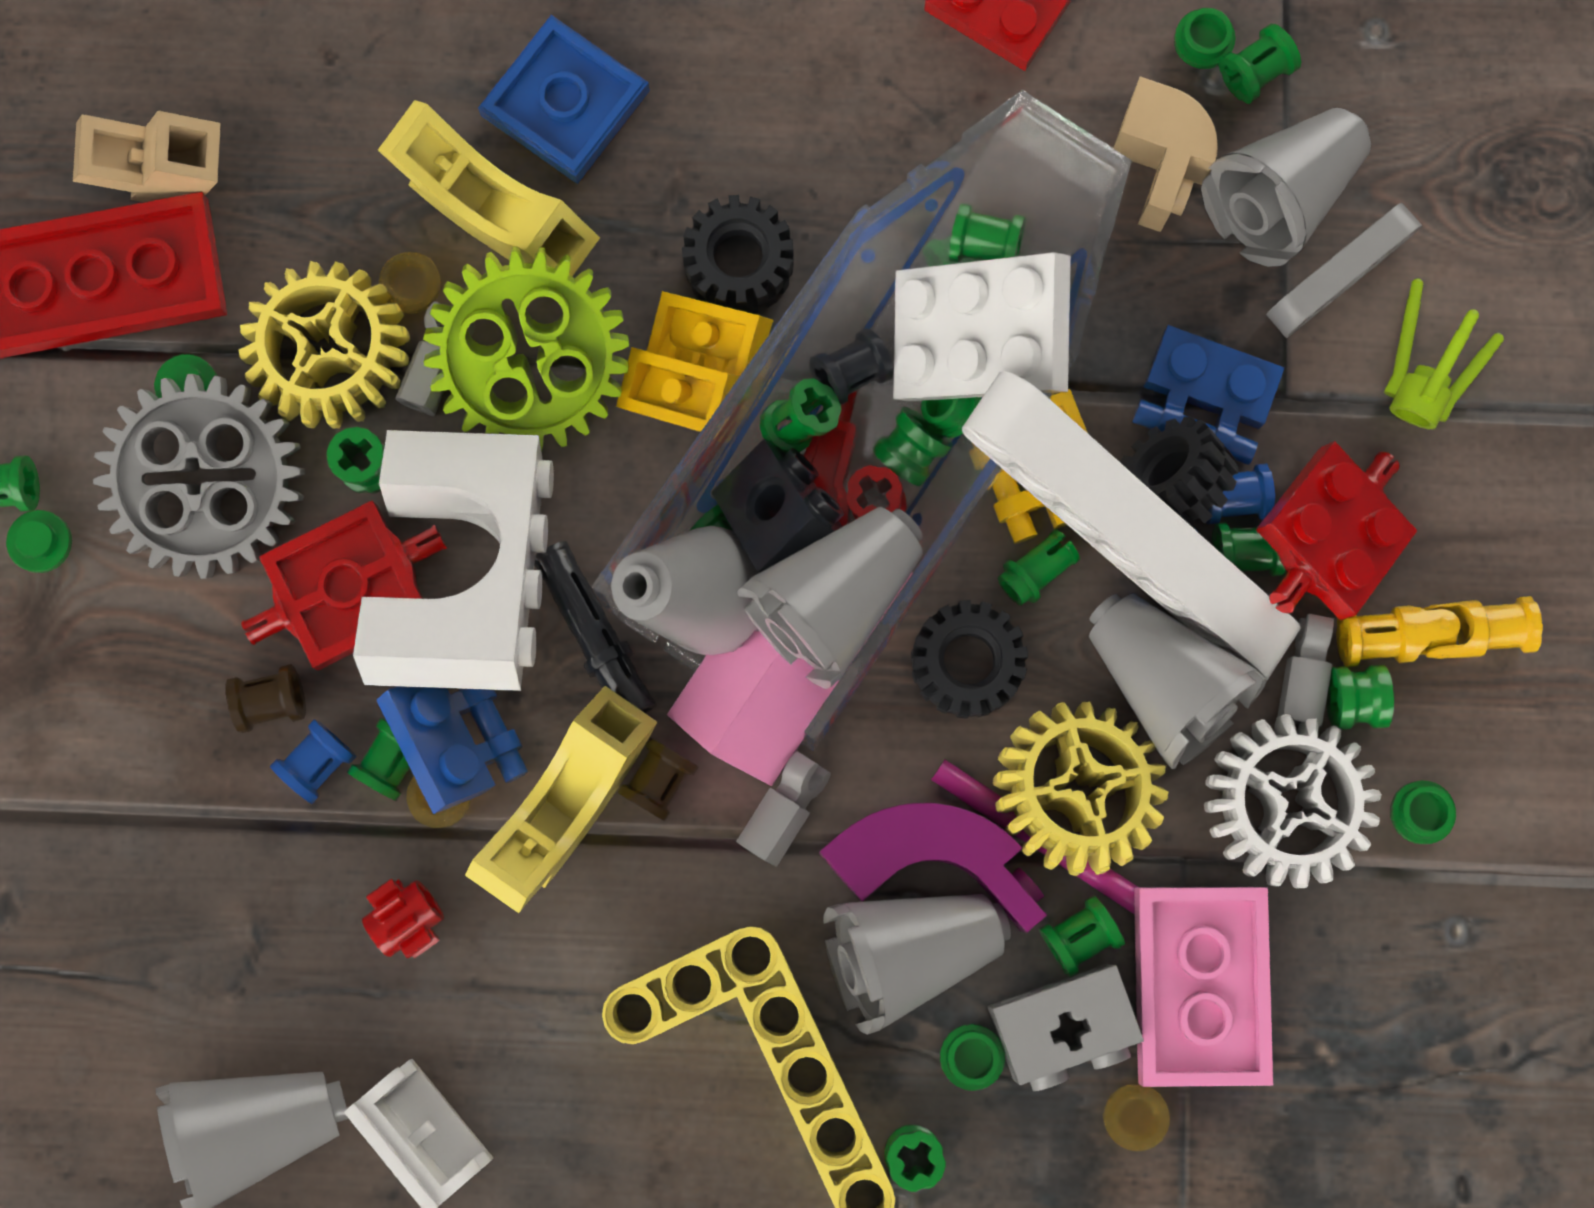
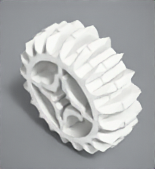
(1321, 755)

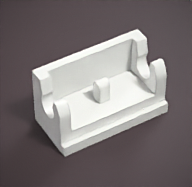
(418, 1135)

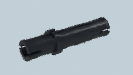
(605, 654)

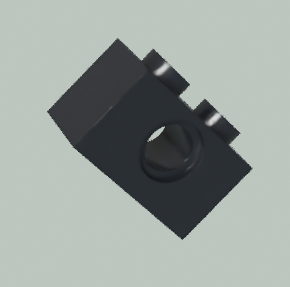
(776, 504)

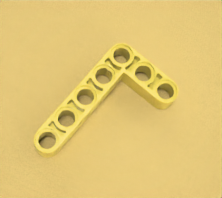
(781, 1050)

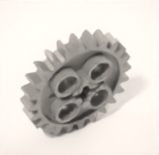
(197, 421)

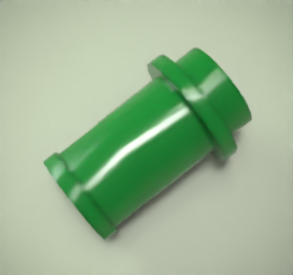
(1037, 568)

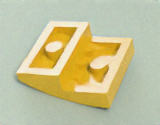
(690, 360)

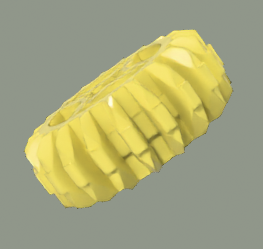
(343, 301)
(1072, 737)

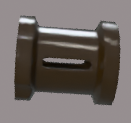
(265, 699)
(657, 779)

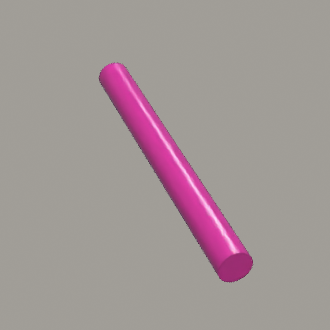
(984, 800)

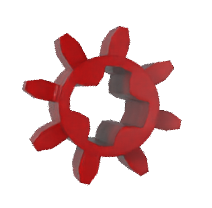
(402, 918)

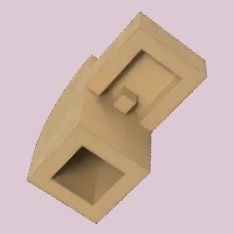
(1170, 135)
(152, 162)

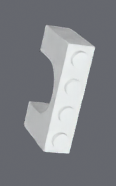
(484, 632)

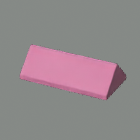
(750, 706)

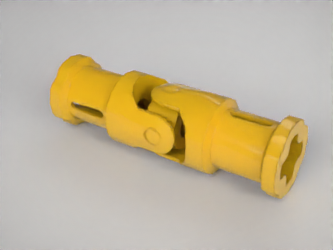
(1434, 631)

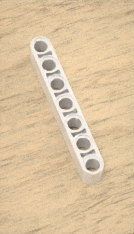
(1127, 522)

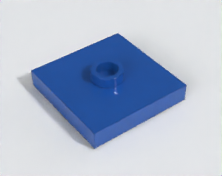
(564, 99)

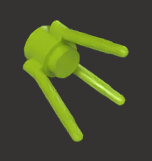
(1425, 395)

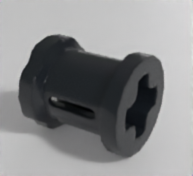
(854, 365)

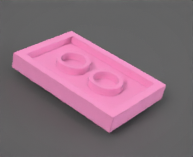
(1203, 986)

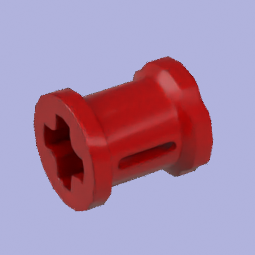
(882, 480)

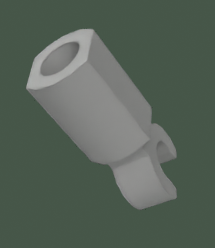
(415, 387)
(1307, 672)
(783, 810)

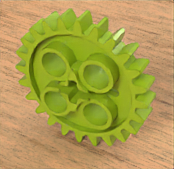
(579, 332)

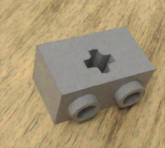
(1091, 997)

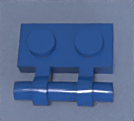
(1213, 379)
(440, 746)

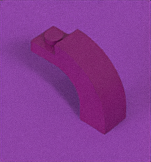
(922, 832)

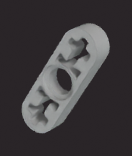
(1344, 270)

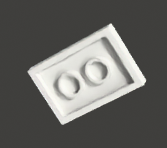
(981, 319)

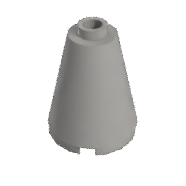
(1285, 184)
(689, 590)
(834, 591)
(1171, 676)
(910, 950)
(244, 1129)

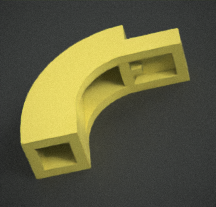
(481, 195)
(564, 801)

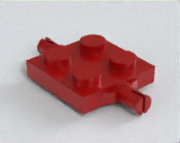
(1336, 531)
(328, 572)

